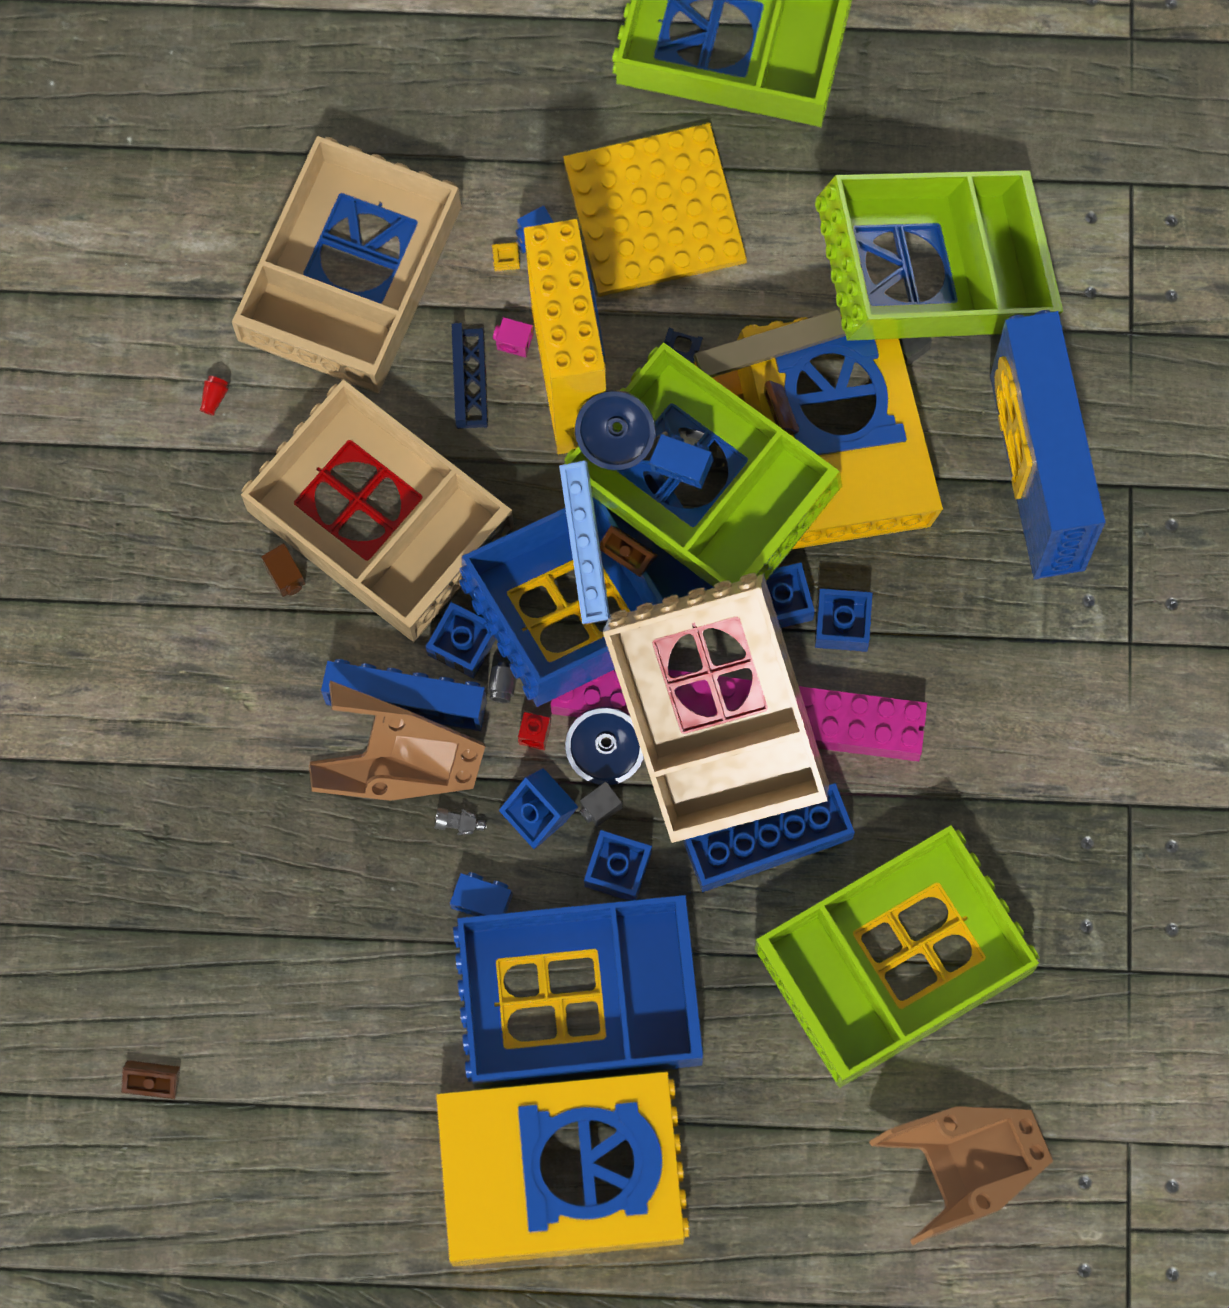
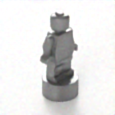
(464, 823)

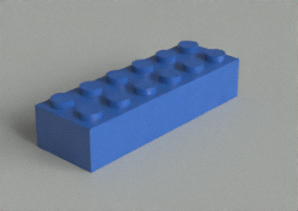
(431, 698)
(768, 842)

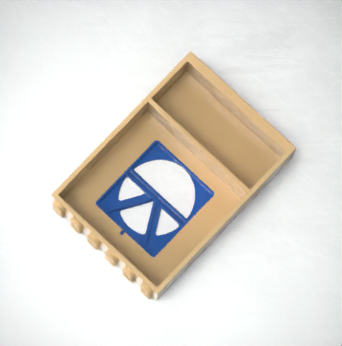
(305, 316)

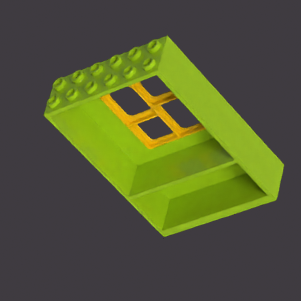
(842, 990)

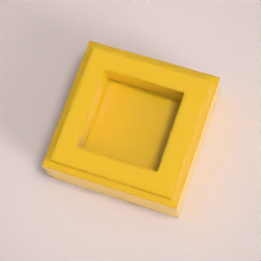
(505, 256)

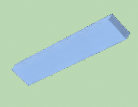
(584, 542)

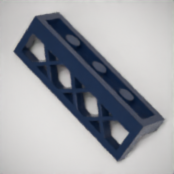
(459, 377)

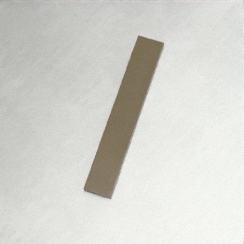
(770, 344)

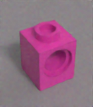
(513, 337)

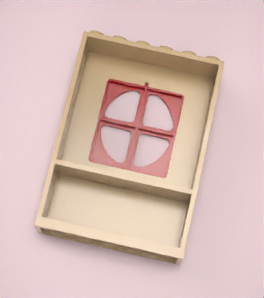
(419, 557)
(728, 764)

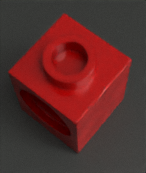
(534, 731)

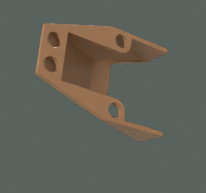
(403, 755)
(975, 1157)

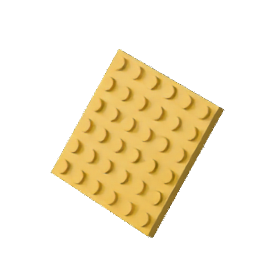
(654, 210)

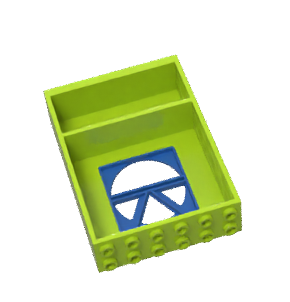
(780, 77)
(978, 224)
(770, 490)

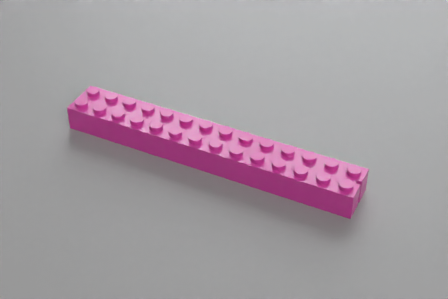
(837, 718)

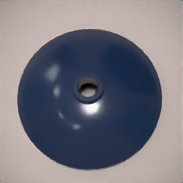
(605, 444)
(593, 758)

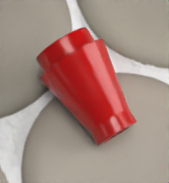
(213, 393)

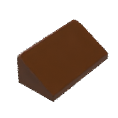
(780, 407)
(627, 551)
(150, 1079)

